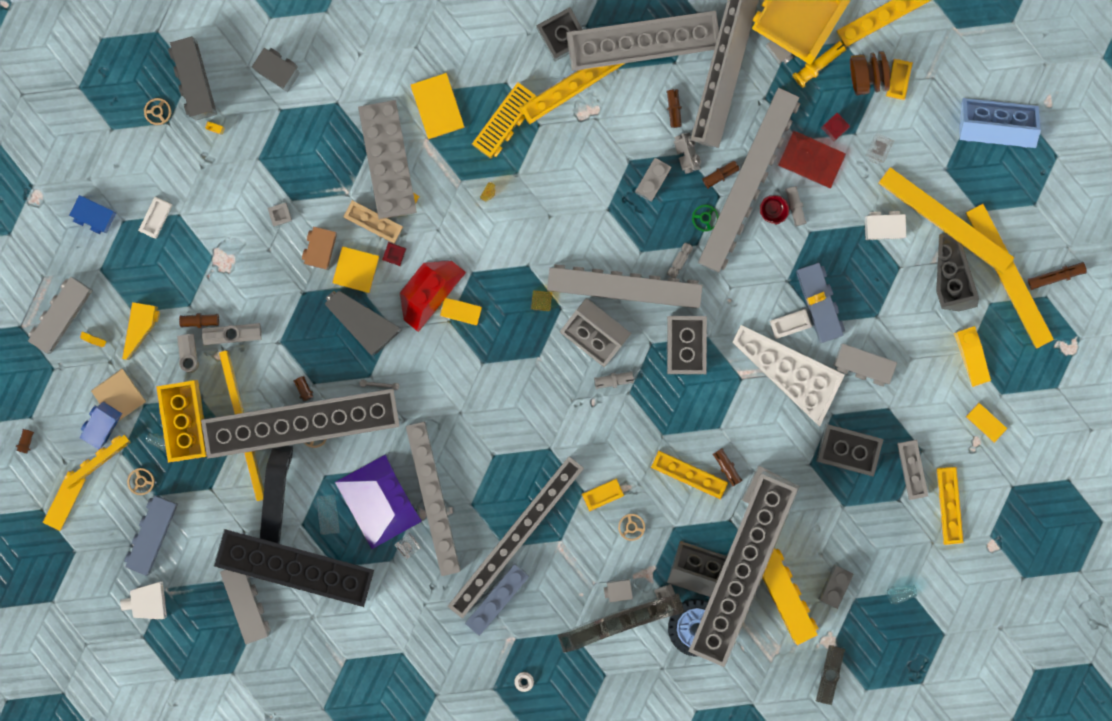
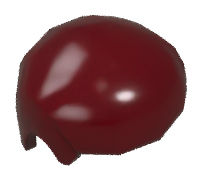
(774, 209)

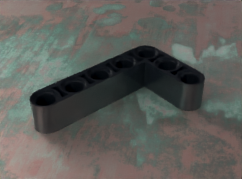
(274, 493)

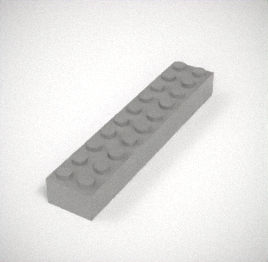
(300, 423)
(744, 568)

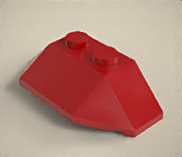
(428, 290)

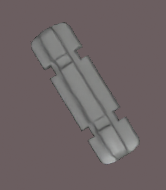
(680, 260)

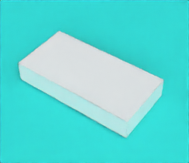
(155, 217)
(790, 324)

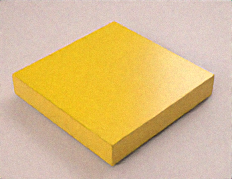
(355, 269)

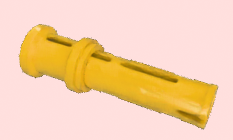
(812, 70)

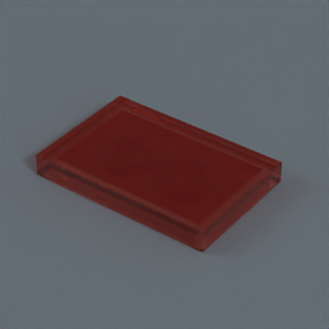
(811, 159)

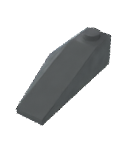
(954, 279)

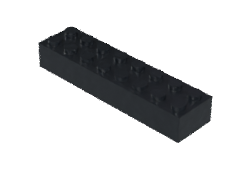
(293, 568)

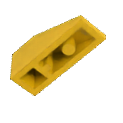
(140, 323)
(972, 355)

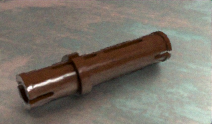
(1057, 275)

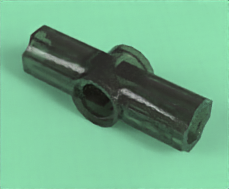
(832, 662)

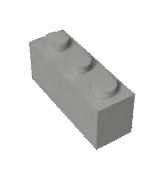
(864, 365)

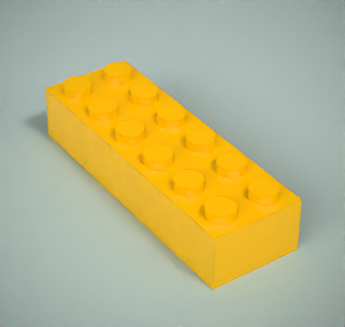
(787, 600)

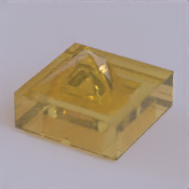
(488, 193)

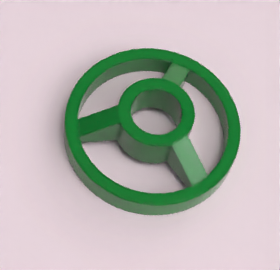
(700, 217)

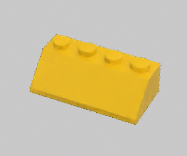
(181, 420)

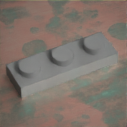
(912, 469)

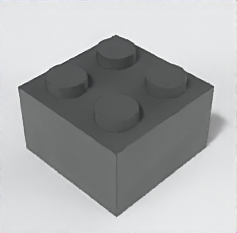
(554, 32)
(276, 69)

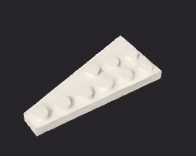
(798, 376)

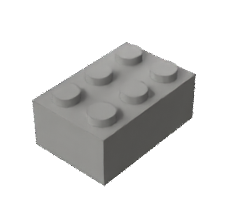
(686, 344)

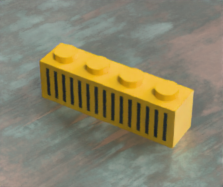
(503, 122)

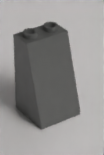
(364, 324)

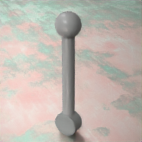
(363, 383)

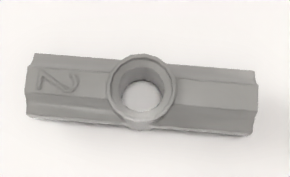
(218, 335)

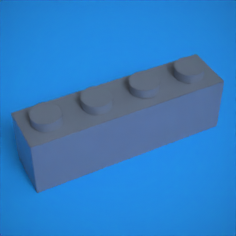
(824, 312)
(151, 535)
(497, 599)

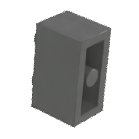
(835, 586)

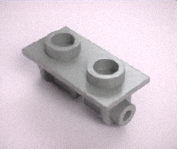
(691, 160)

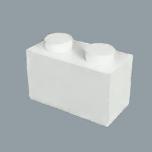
(885, 226)

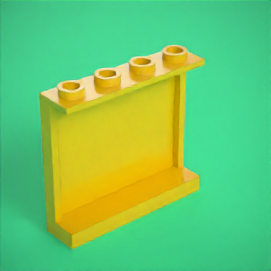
(799, 24)

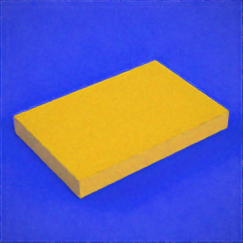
(437, 106)

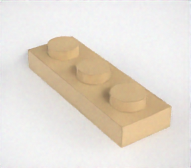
(369, 220)

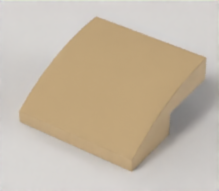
(119, 393)

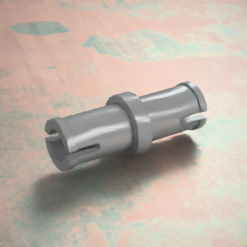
(795, 206)
(613, 380)

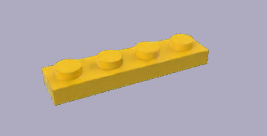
(102, 456)

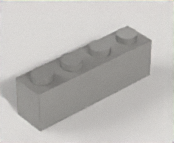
(60, 315)
(245, 606)

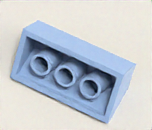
(999, 123)

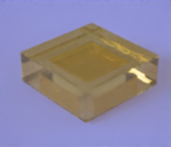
(541, 300)

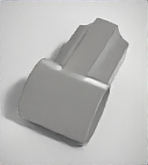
(187, 350)

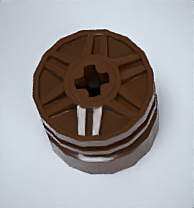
(870, 73)

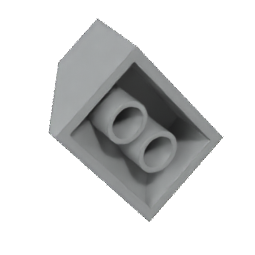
(595, 332)

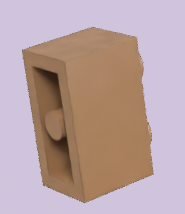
(319, 248)

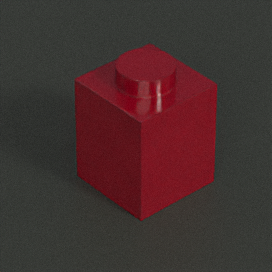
(835, 127)

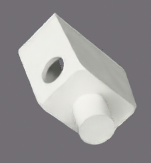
(146, 602)

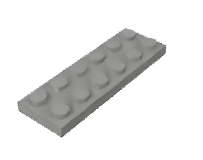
(387, 159)

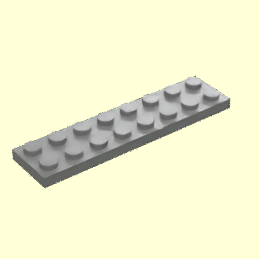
(642, 40)

